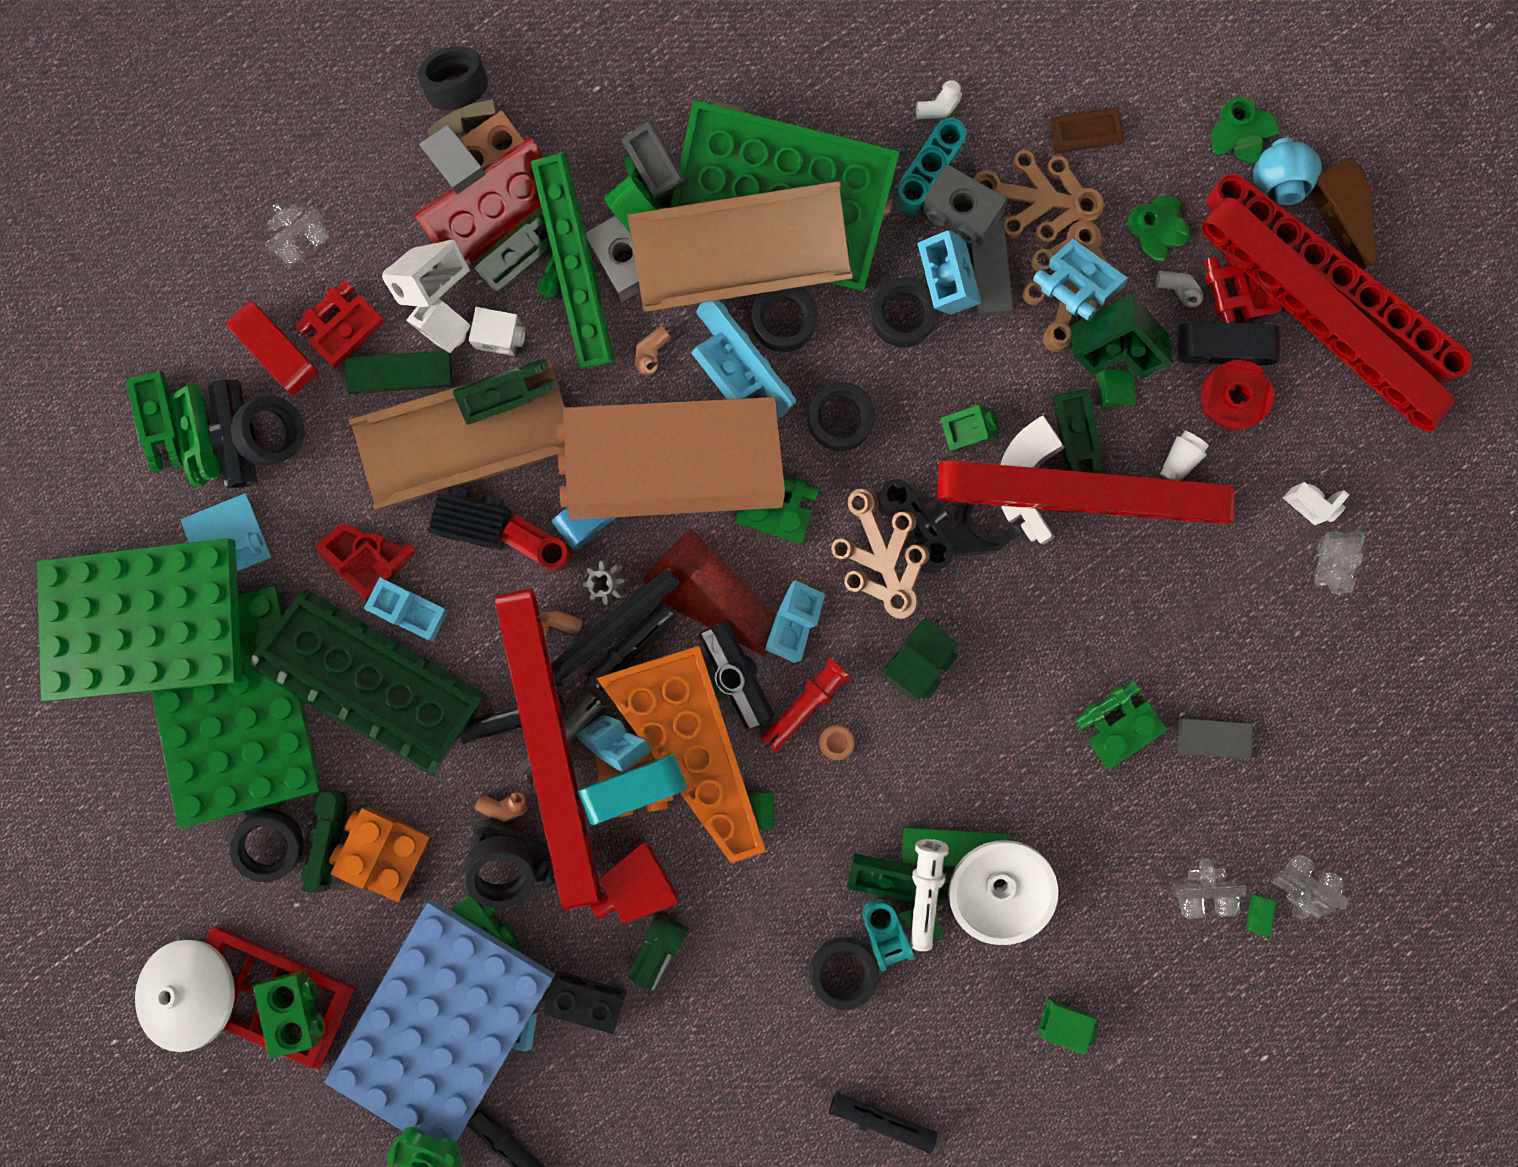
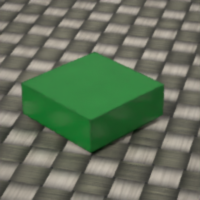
(1261, 915)

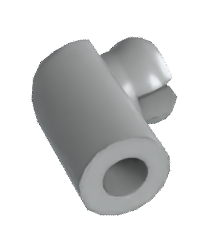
(1183, 285)

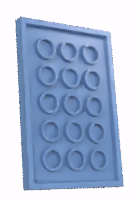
(439, 1025)

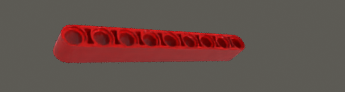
(1354, 283)
(1328, 314)
(1085, 492)
(548, 749)

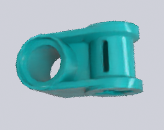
(887, 939)

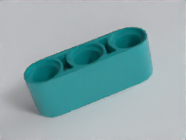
(933, 151)
(632, 789)

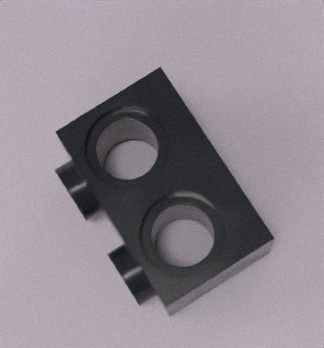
(585, 1002)

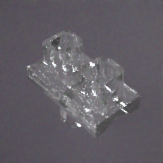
(283, 242)
(1338, 560)
(1308, 894)
(1192, 896)

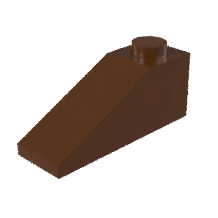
(1346, 207)

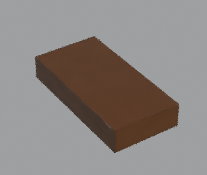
(1086, 130)

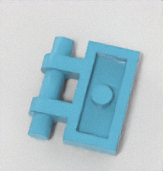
(1084, 271)

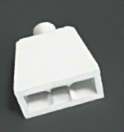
(414, 279)

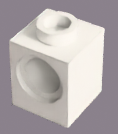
(440, 325)
(496, 331)

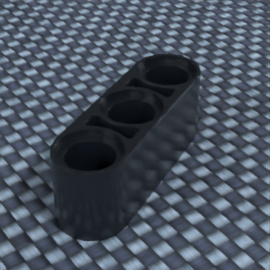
(1227, 342)

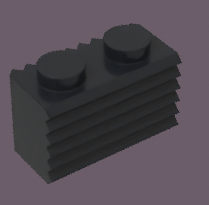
(469, 519)

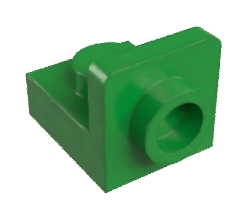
(970, 427)

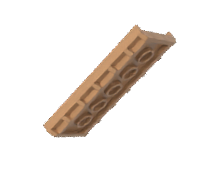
(739, 246)
(429, 447)

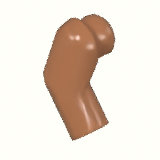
(647, 351)
(560, 621)
(503, 810)

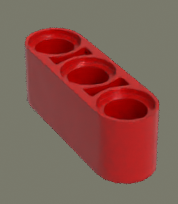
(272, 348)

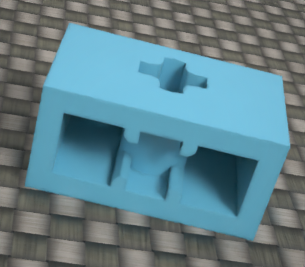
(949, 272)

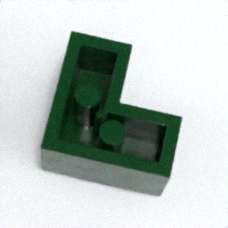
(1122, 333)
(919, 661)

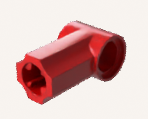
(535, 543)

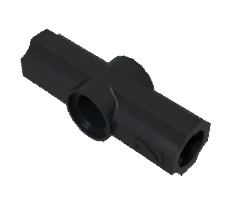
(225, 401)
(744, 693)

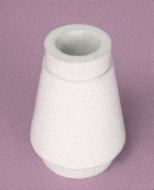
(1183, 456)

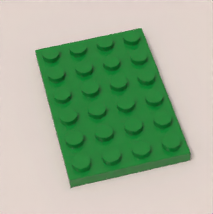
(749, 155)
(139, 620)
(237, 742)

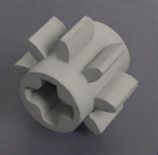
(615, 582)

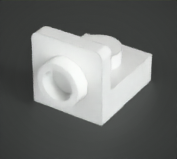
(1312, 505)

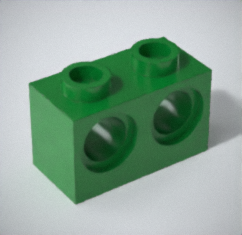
(278, 1014)

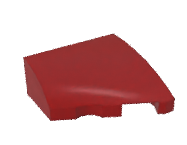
(362, 557)

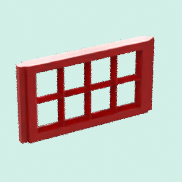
(333, 1014)

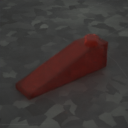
(713, 592)

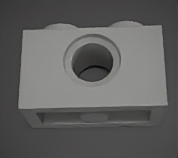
(605, 243)

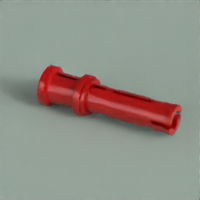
(817, 693)

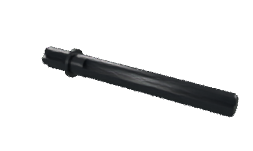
(613, 624)

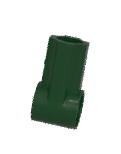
(660, 944)

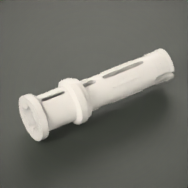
(928, 880)

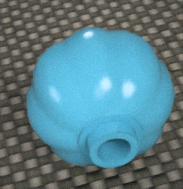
(1287, 171)

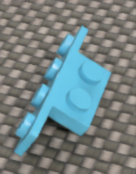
(735, 362)

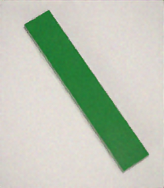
(573, 260)

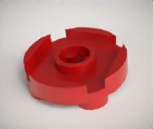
(1254, 386)

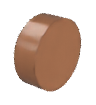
(836, 742)

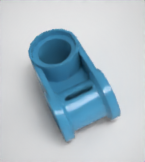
(578, 531)

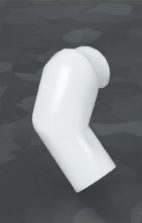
(943, 104)

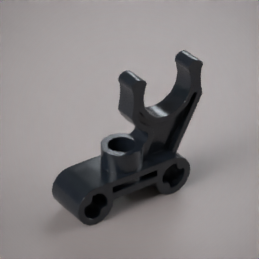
(937, 531)

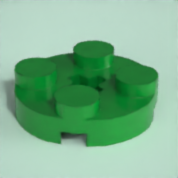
(421, 1150)

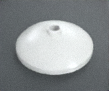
(1005, 912)
(199, 991)

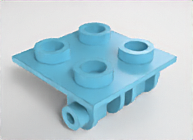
(234, 521)

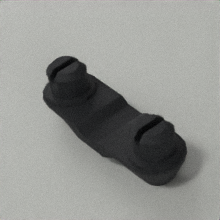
(542, 861)

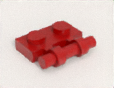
(1249, 295)
(345, 330)

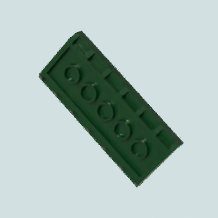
(367, 681)

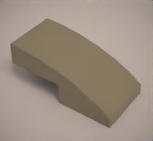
(457, 119)

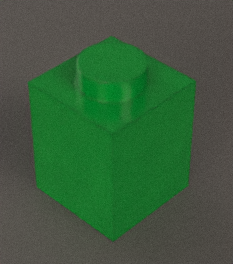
(1067, 1026)

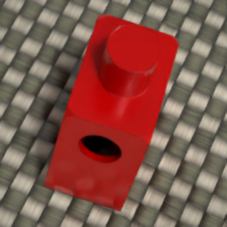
(635, 887)

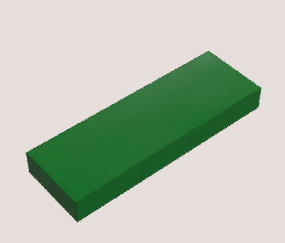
(958, 842)

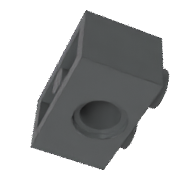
(957, 188)

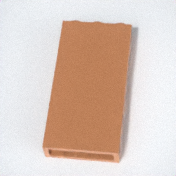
(670, 458)

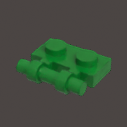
(786, 522)
(1126, 734)

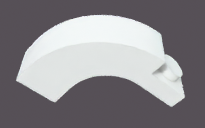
(1031, 449)

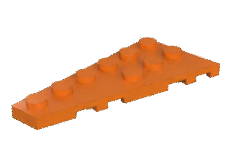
(678, 714)

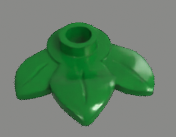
(1243, 135)
(1164, 226)

